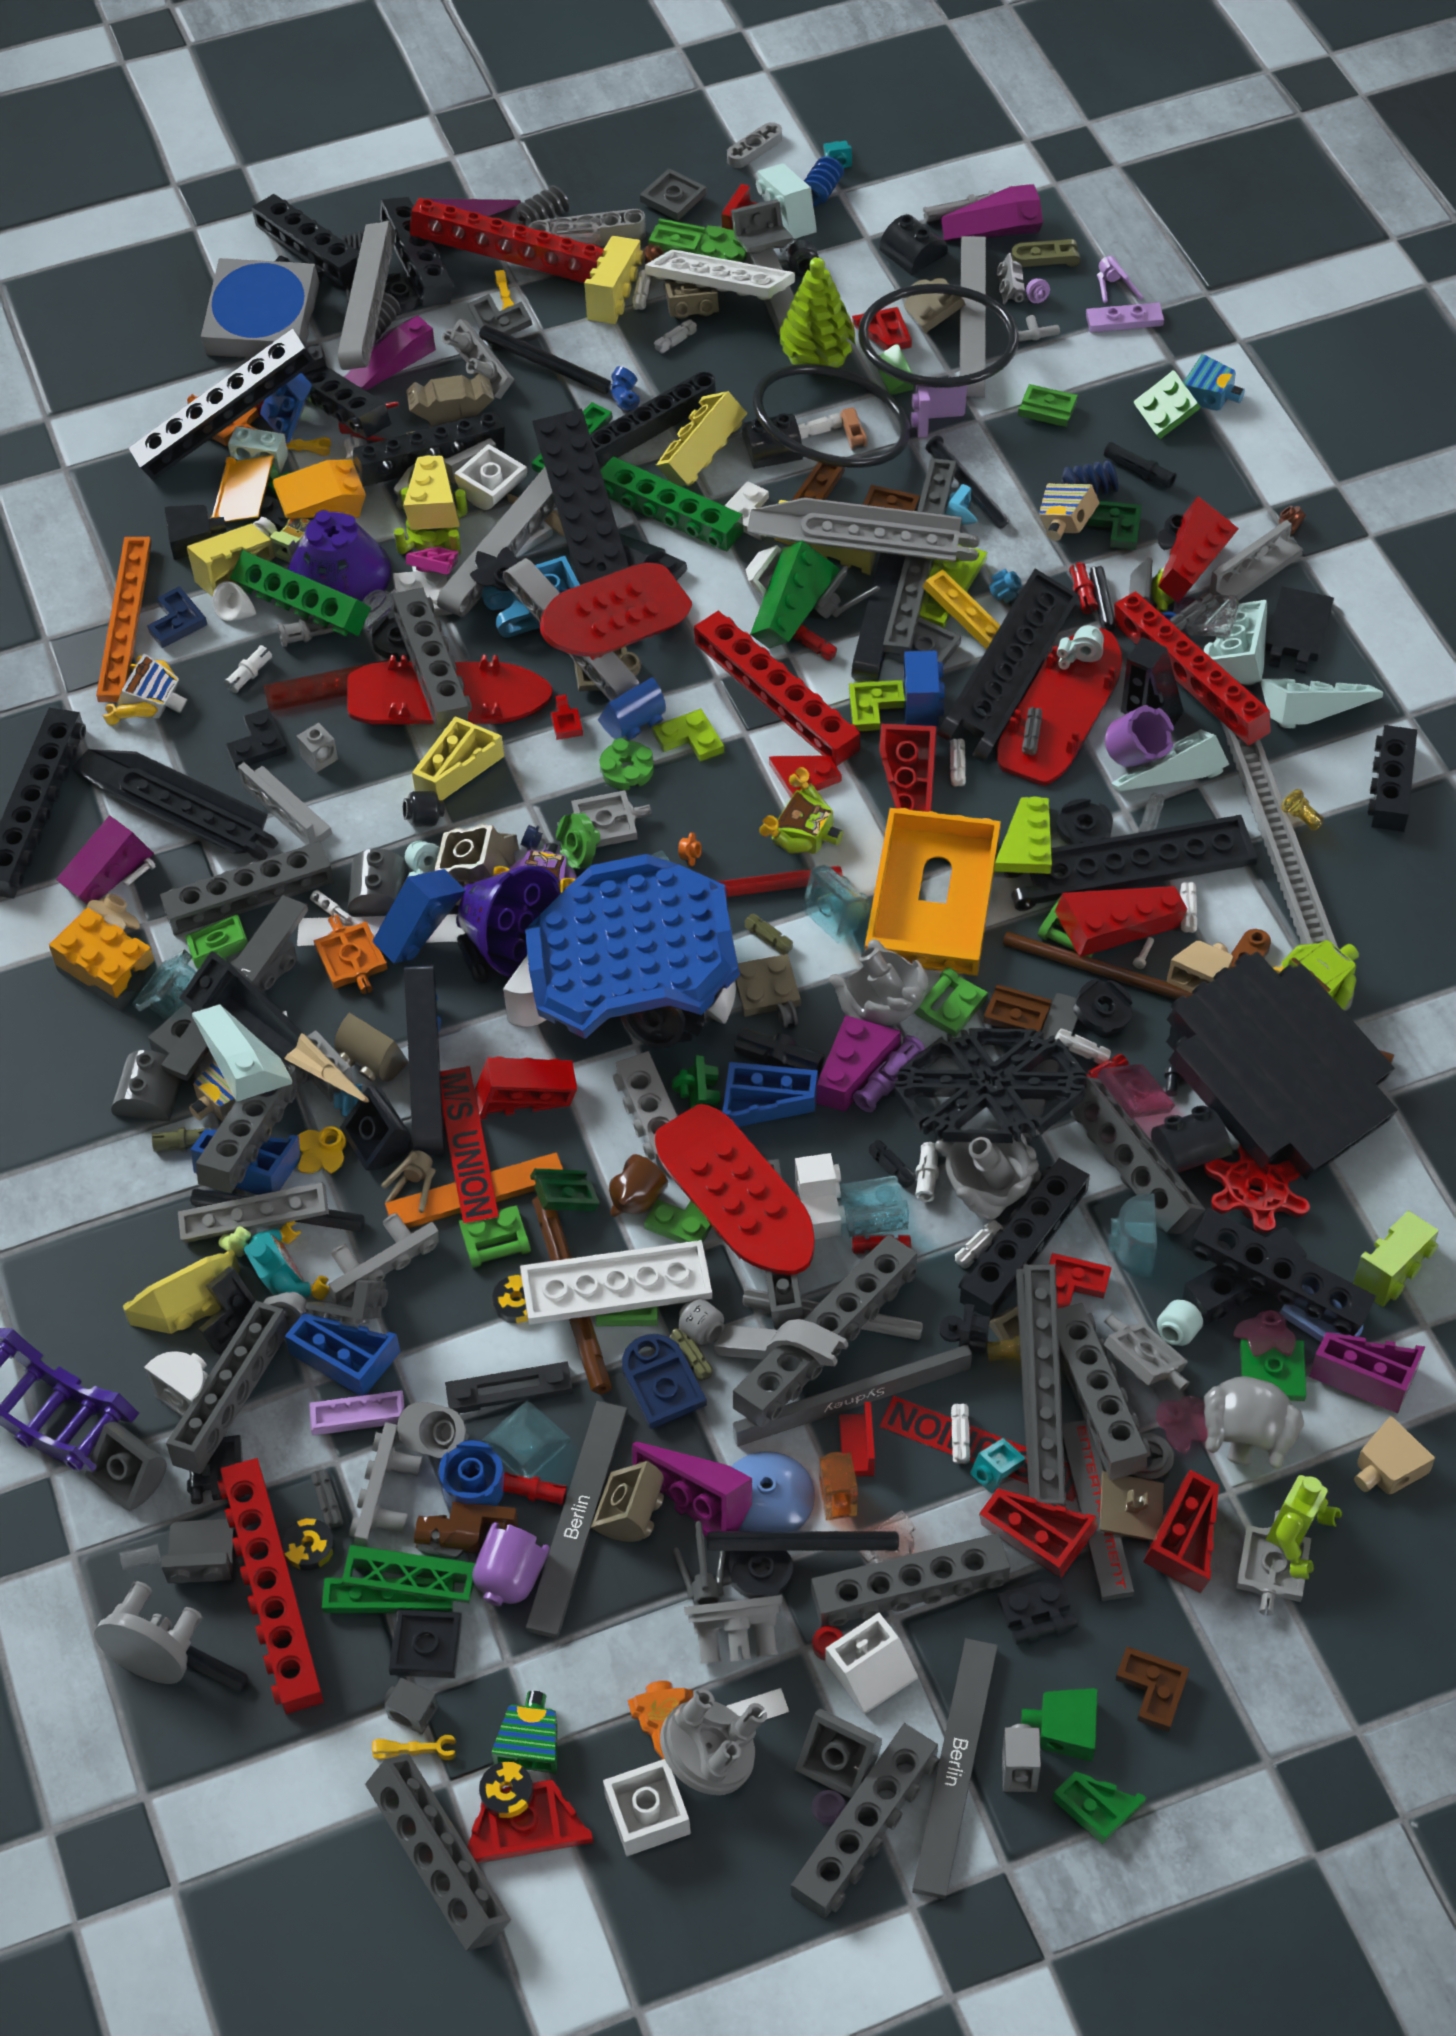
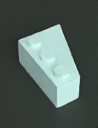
(794, 198)

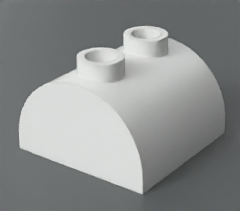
(489, 477)
(520, 998)
(176, 1379)

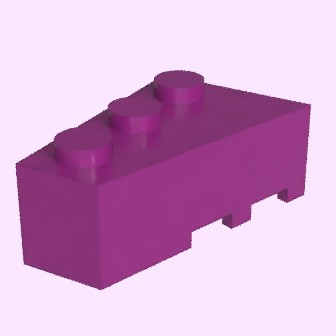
(104, 861)
(853, 1058)
(1367, 1369)

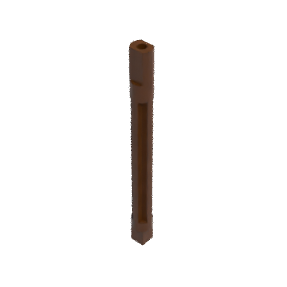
(582, 1327)

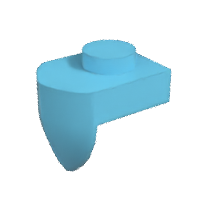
(959, 504)

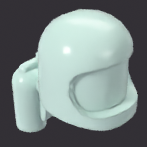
(1085, 646)
(421, 857)

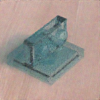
(166, 986)

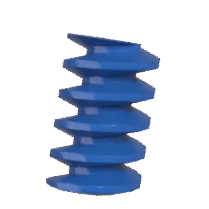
(824, 178)

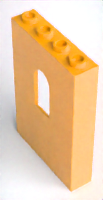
(926, 930)

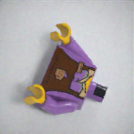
(548, 859)

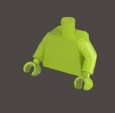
(1295, 1518)

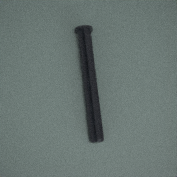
(936, 446)

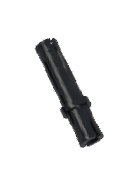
(1148, 469)

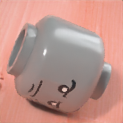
(701, 1322)

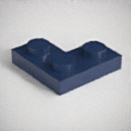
(181, 618)

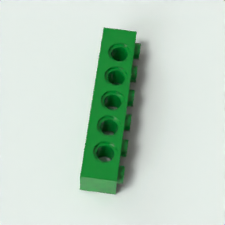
(672, 504)
(301, 593)

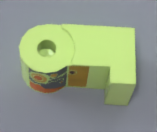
(289, 537)

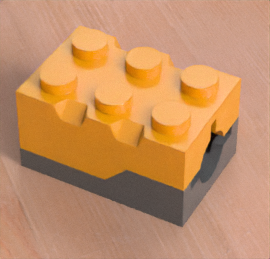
(103, 959)

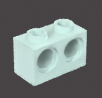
(255, 443)

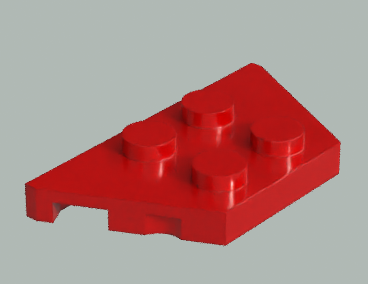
(542, 1827)

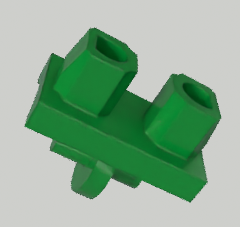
(693, 1083)

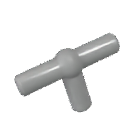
(1035, 333)

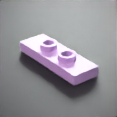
(1124, 317)
(356, 1412)

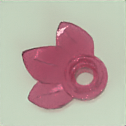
(1266, 1332)
(1188, 1422)

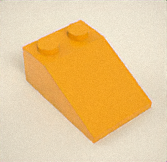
(322, 486)

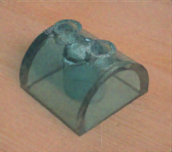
(834, 903)
(1134, 1235)

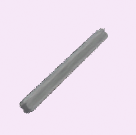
(881, 1324)

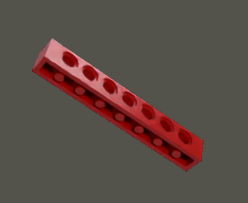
(503, 240)
(1195, 669)
(777, 688)
(303, 1689)

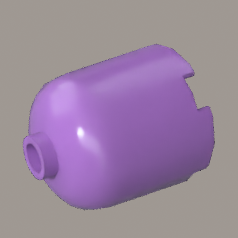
(1139, 737)
(508, 1565)

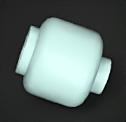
(1179, 1322)

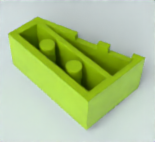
(1396, 1258)

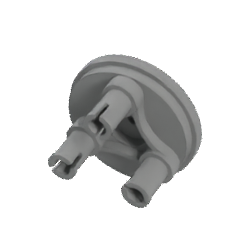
(735, 1619)
(143, 1644)
(710, 1743)

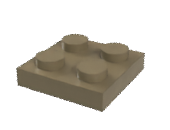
(765, 984)

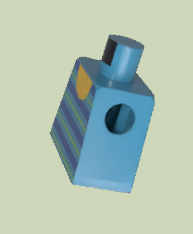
(1213, 383)

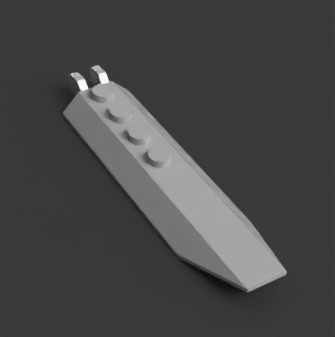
(865, 528)

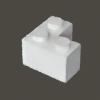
(818, 1190)

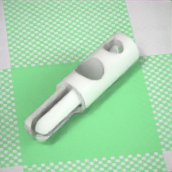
(333, 909)

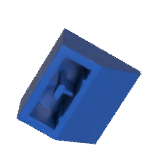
(286, 406)

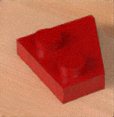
(887, 329)
(820, 768)

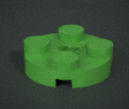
(626, 751)
(577, 839)

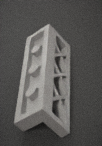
(1256, 563)
(284, 804)

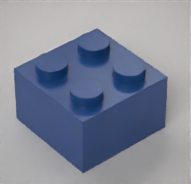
(923, 688)

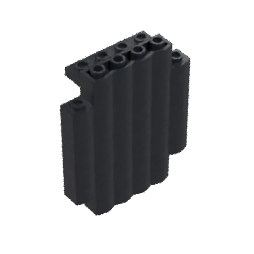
(1280, 1063)

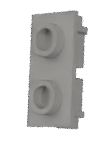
(1011, 280)

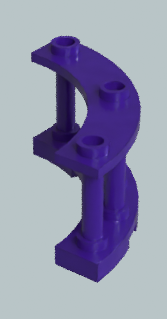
(65, 1386)

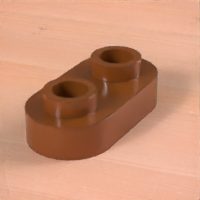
(1249, 946)

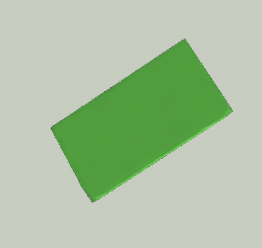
(896, 358)

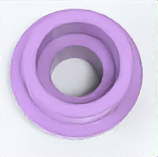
(1033, 287)

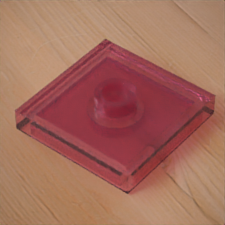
(1136, 1090)

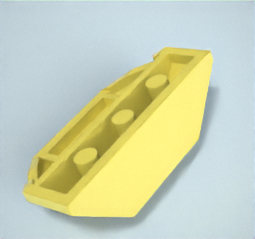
(181, 1297)

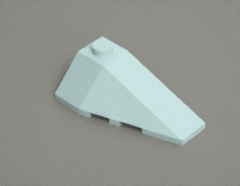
(1244, 650)
(1302, 704)
(241, 1057)

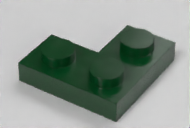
(1123, 520)

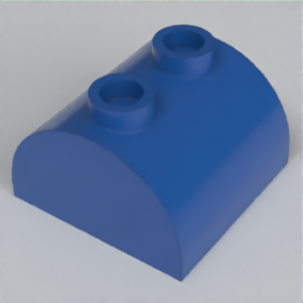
(634, 709)

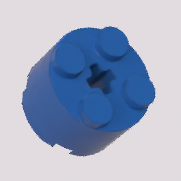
(472, 1474)

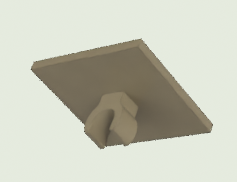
(1131, 1506)

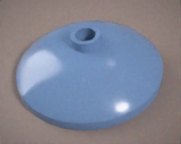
(787, 1502)

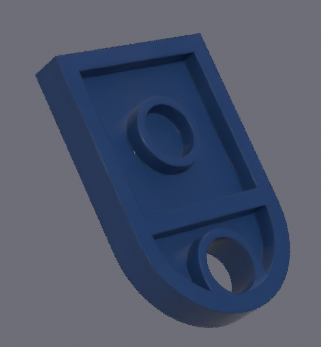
(661, 1382)

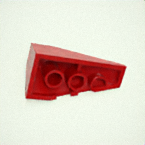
(909, 764)

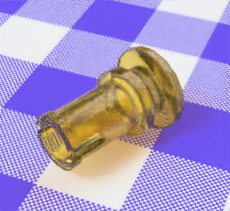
(1299, 807)
(1004, 1349)

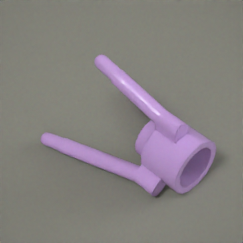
(1111, 271)

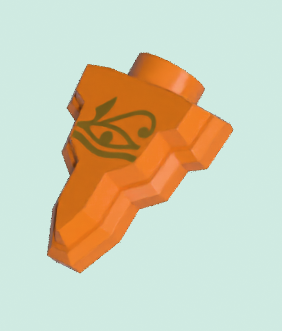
(654, 1707)

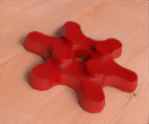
(1256, 1205)

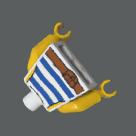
(146, 692)

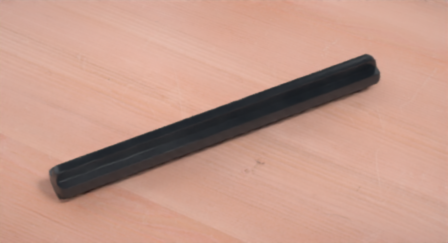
(545, 359)
(334, 1219)
(802, 1541)

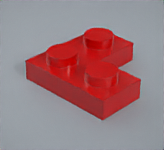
(1080, 1277)

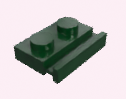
(564, 1190)

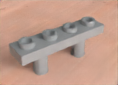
(478, 356)
(395, 1257)
(368, 1500)

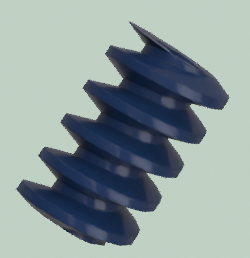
(1096, 476)

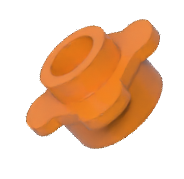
(689, 849)

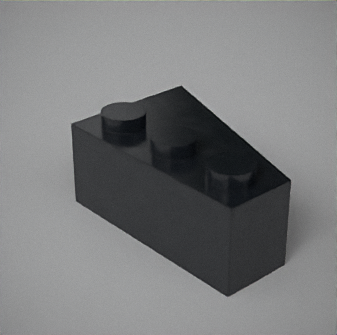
(1151, 681)

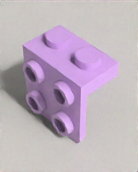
(936, 403)

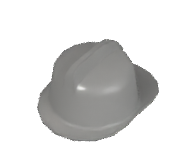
(431, 1429)

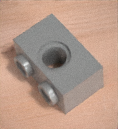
(1021, 1759)

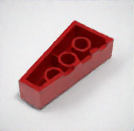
(1197, 544)

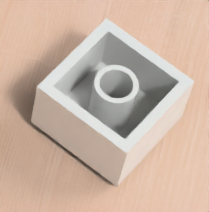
(646, 1807)

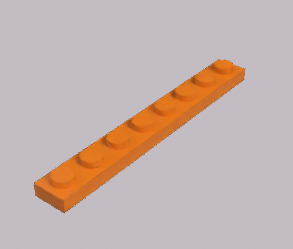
(124, 618)

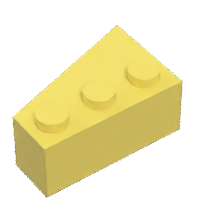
(429, 496)
(216, 557)
(457, 758)

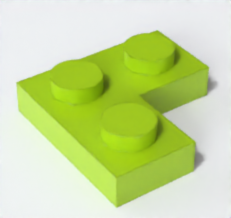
(869, 697)
(691, 729)

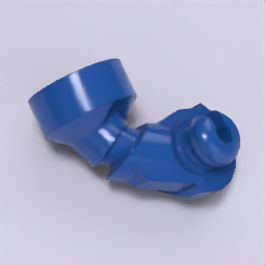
(623, 381)

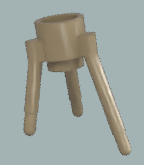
(415, 1168)

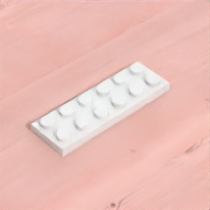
(720, 274)
(615, 1282)

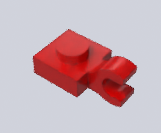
(565, 720)

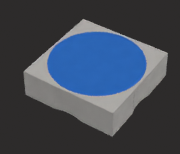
(257, 305)

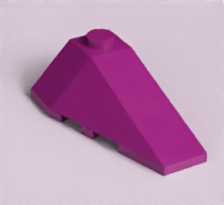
(482, 206)
(1001, 214)
(394, 352)
(700, 1487)

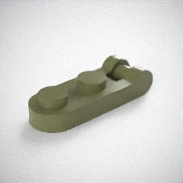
(1046, 253)

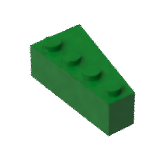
(792, 593)

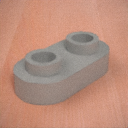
(292, 1303)

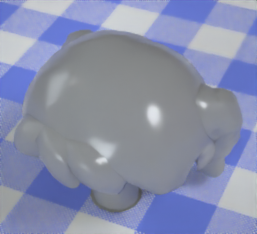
(883, 989)
(989, 1173)
(1251, 1415)

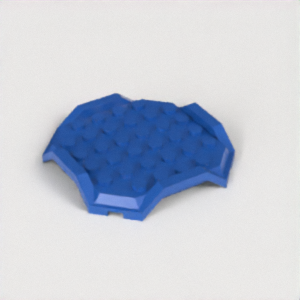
(629, 943)

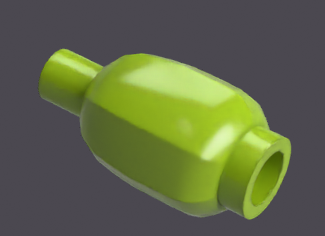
(1158, 596)

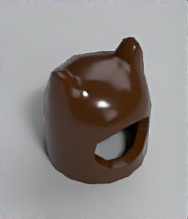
(637, 1186)

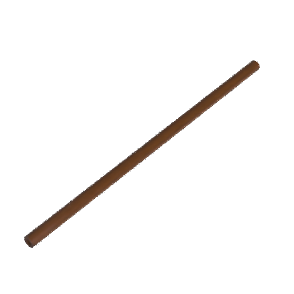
(1103, 969)

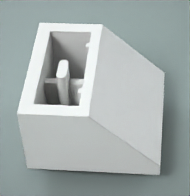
(870, 1663)

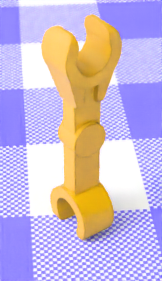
(501, 282)
(318, 446)
(386, 1748)

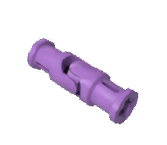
(883, 1079)

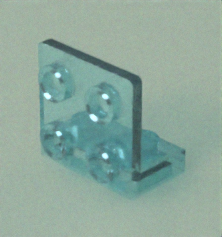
(874, 1206)

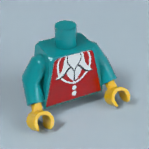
(276, 1266)

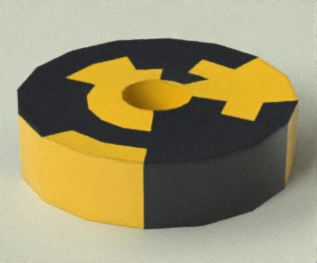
(502, 1297)
(308, 1557)
(504, 1775)

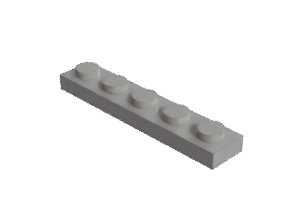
(253, 1212)

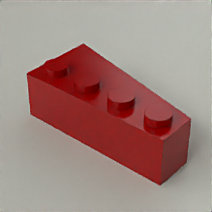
(1118, 916)

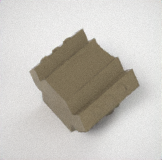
(450, 398)
(474, 853)

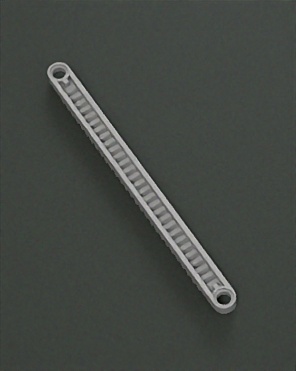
(1280, 842)

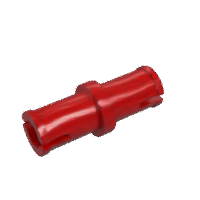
(1083, 587)
(534, 1488)

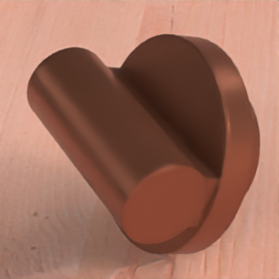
(652, 252)
(1294, 516)

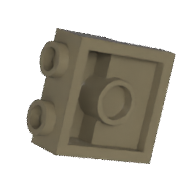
(689, 299)

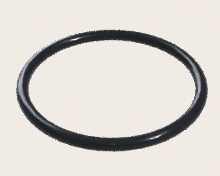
(938, 382)
(848, 462)

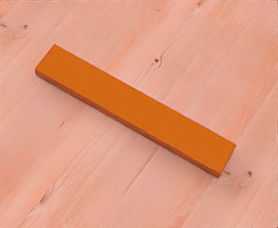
(444, 1200)

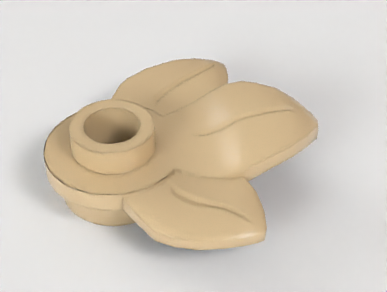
(114, 911)

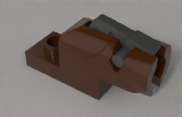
(463, 1529)

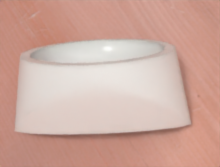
(232, 602)
(723, 1004)

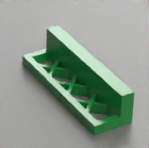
(411, 1566)

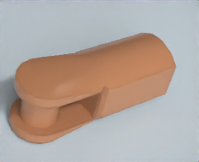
(853, 428)

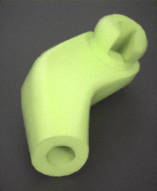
(235, 1241)

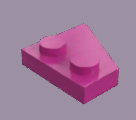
(433, 559)

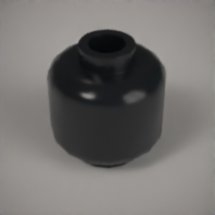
(799, 256)
(422, 808)

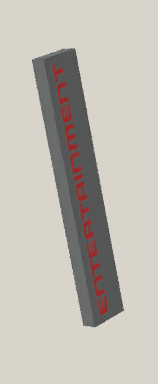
(1104, 1548)

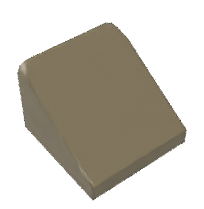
(1006, 1324)

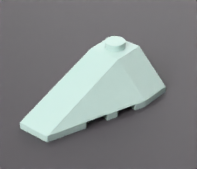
(1190, 759)

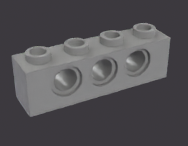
(641, 1072)

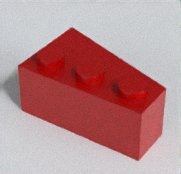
(524, 1083)
(1037, 1529)
(1186, 1533)

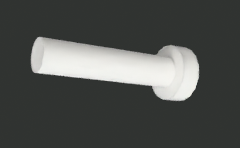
(149, 864)
(1139, 962)

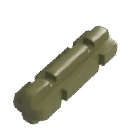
(768, 934)
(692, 1354)

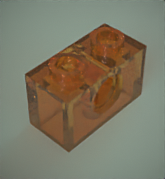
(838, 1486)

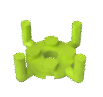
(423, 539)

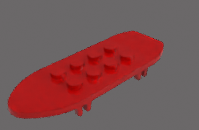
(615, 611)
(496, 690)
(1070, 708)
(737, 1190)

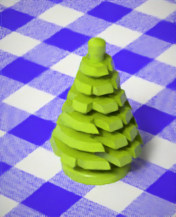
(817, 321)

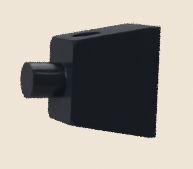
(189, 526)

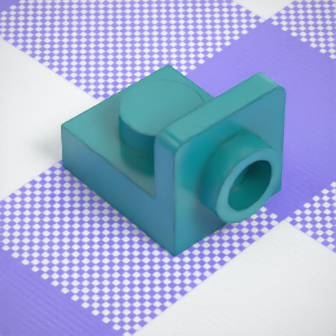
(840, 151)
(996, 1463)

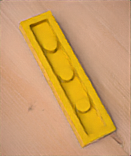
(962, 607)

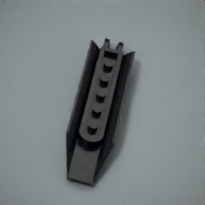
(178, 800)

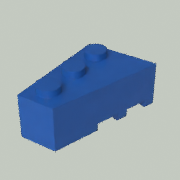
(417, 914)
(768, 1092)
(270, 1170)
(342, 1352)

